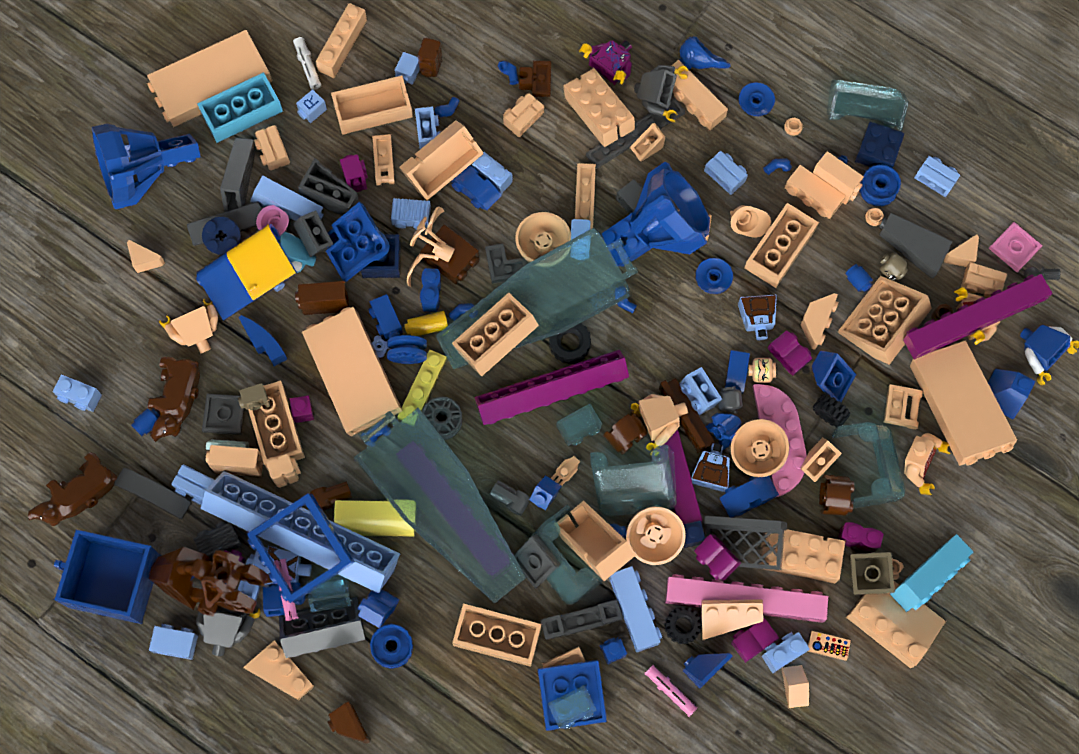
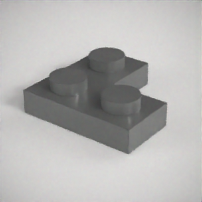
(499, 266)

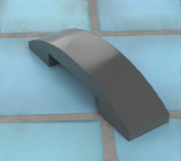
(153, 492)
(581, 620)

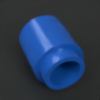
(859, 278)
(144, 422)

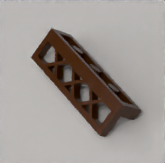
(691, 421)

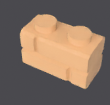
(523, 114)
(272, 148)
(983, 279)
(283, 470)

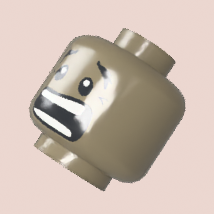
(893, 266)

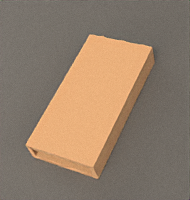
(204, 75)
(351, 370)
(963, 403)

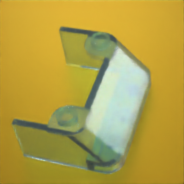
(868, 102)
(890, 485)
(565, 581)

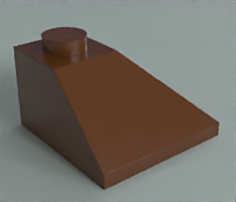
(347, 723)

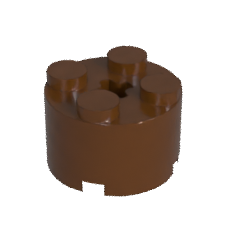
(625, 432)
(836, 495)

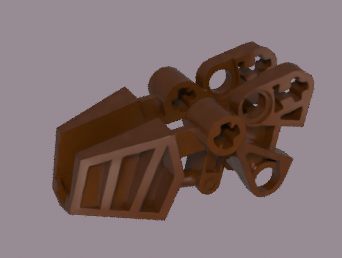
(218, 576)

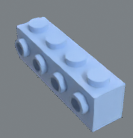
(634, 609)

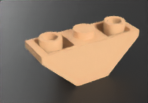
(817, 319)

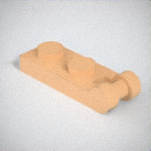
(383, 159)

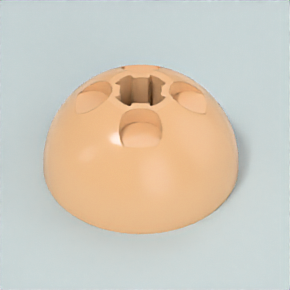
(541, 229)
(751, 442)
(657, 545)

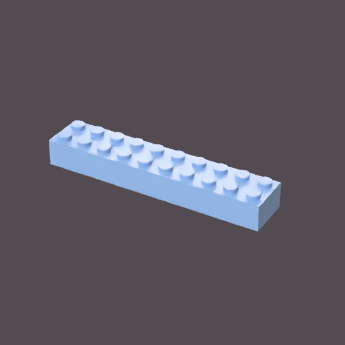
(298, 532)

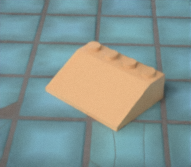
(885, 318)
(900, 632)

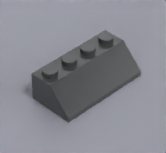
(321, 629)

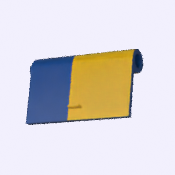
(246, 272)

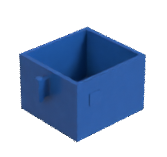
(106, 576)

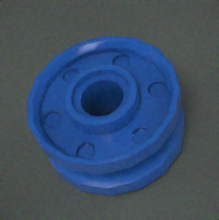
(880, 175)
(407, 349)
(385, 635)

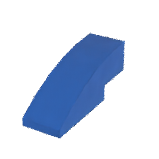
(263, 341)

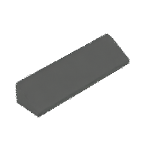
(243, 216)

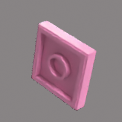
(1015, 247)

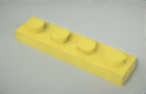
(423, 383)

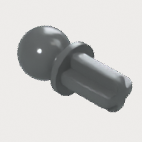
(1048, 274)

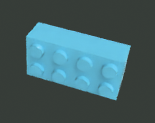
(240, 107)
(932, 574)

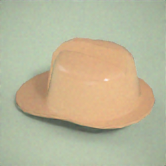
(750, 221)

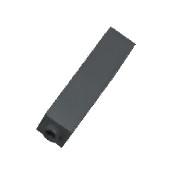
(237, 174)
(915, 243)

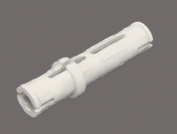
(304, 56)

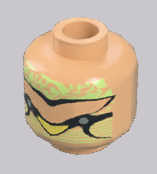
(762, 370)

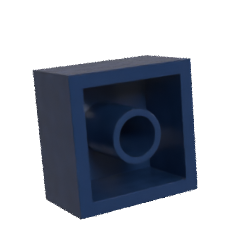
(879, 146)
(389, 264)

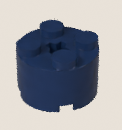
(213, 228)

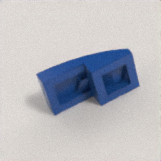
(737, 370)

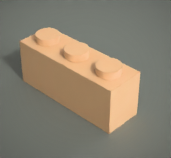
(814, 192)

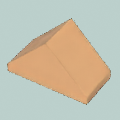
(648, 143)
(963, 253)
(143, 258)
(796, 686)

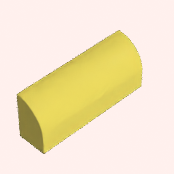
(371, 518)

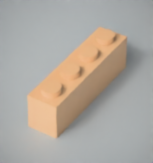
(341, 40)
(698, 99)

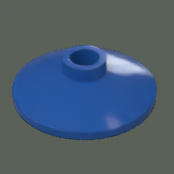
(756, 92)
(717, 268)

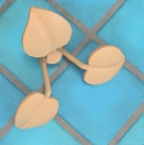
(440, 249)

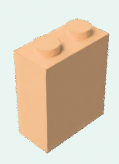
(839, 176)
(235, 460)

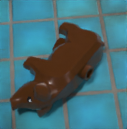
(178, 396)
(76, 495)

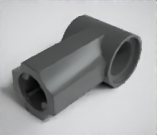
(514, 500)

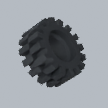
(831, 410)
(674, 634)

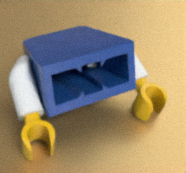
(1046, 347)

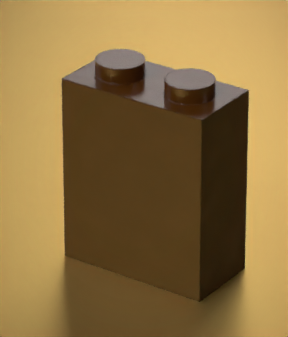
(462, 259)
(322, 297)

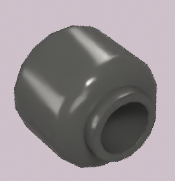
(730, 400)

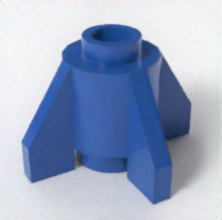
(724, 427)

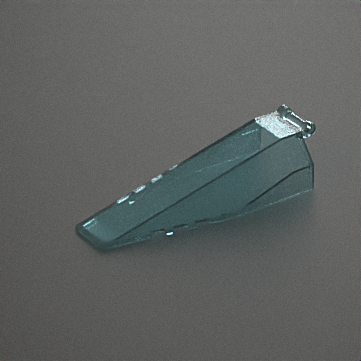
(556, 289)
(439, 500)

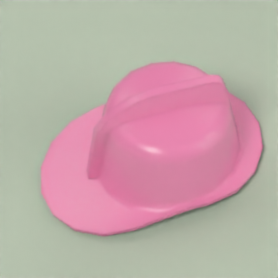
(273, 215)

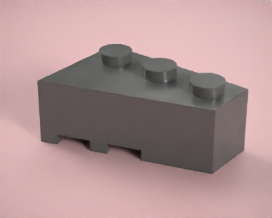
(327, 190)

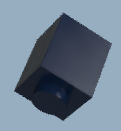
(693, 534)

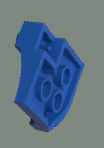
(355, 242)

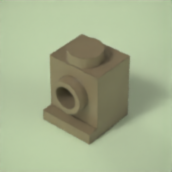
(253, 397)

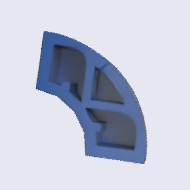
(480, 191)
(748, 496)

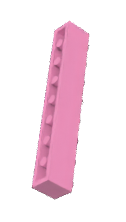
(776, 602)

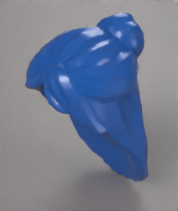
(696, 55)

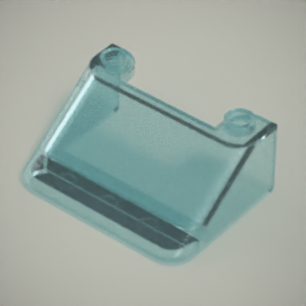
(635, 486)

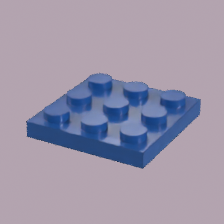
(562, 679)

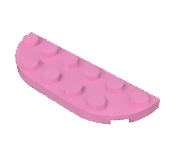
(778, 407)

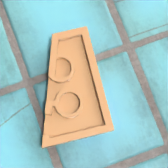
(729, 615)
(279, 671)

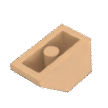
(820, 459)

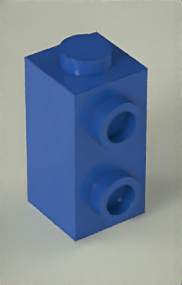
(387, 320)

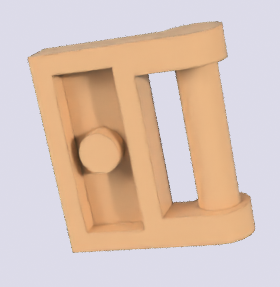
(896, 406)

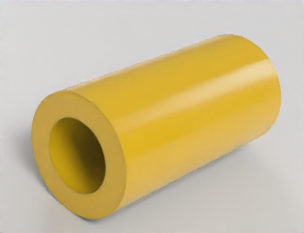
(426, 324)

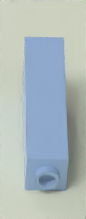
(272, 193)

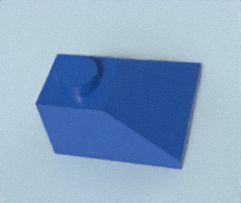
(832, 374)
(1010, 390)
(704, 667)

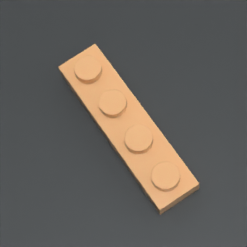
(585, 192)

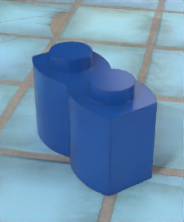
(430, 292)
(378, 607)

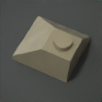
(872, 573)

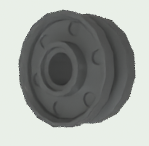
(448, 408)

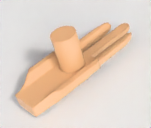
(566, 470)

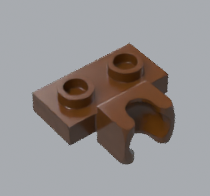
(536, 79)

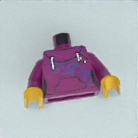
(610, 60)

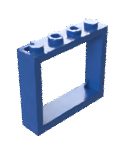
(329, 532)

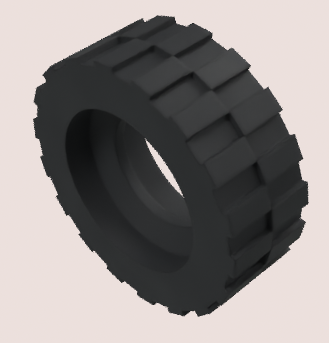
(575, 355)

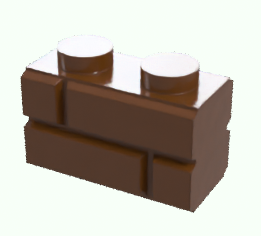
(430, 57)

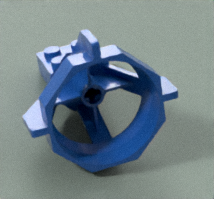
(146, 160)
(657, 219)

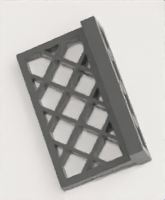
(750, 526)

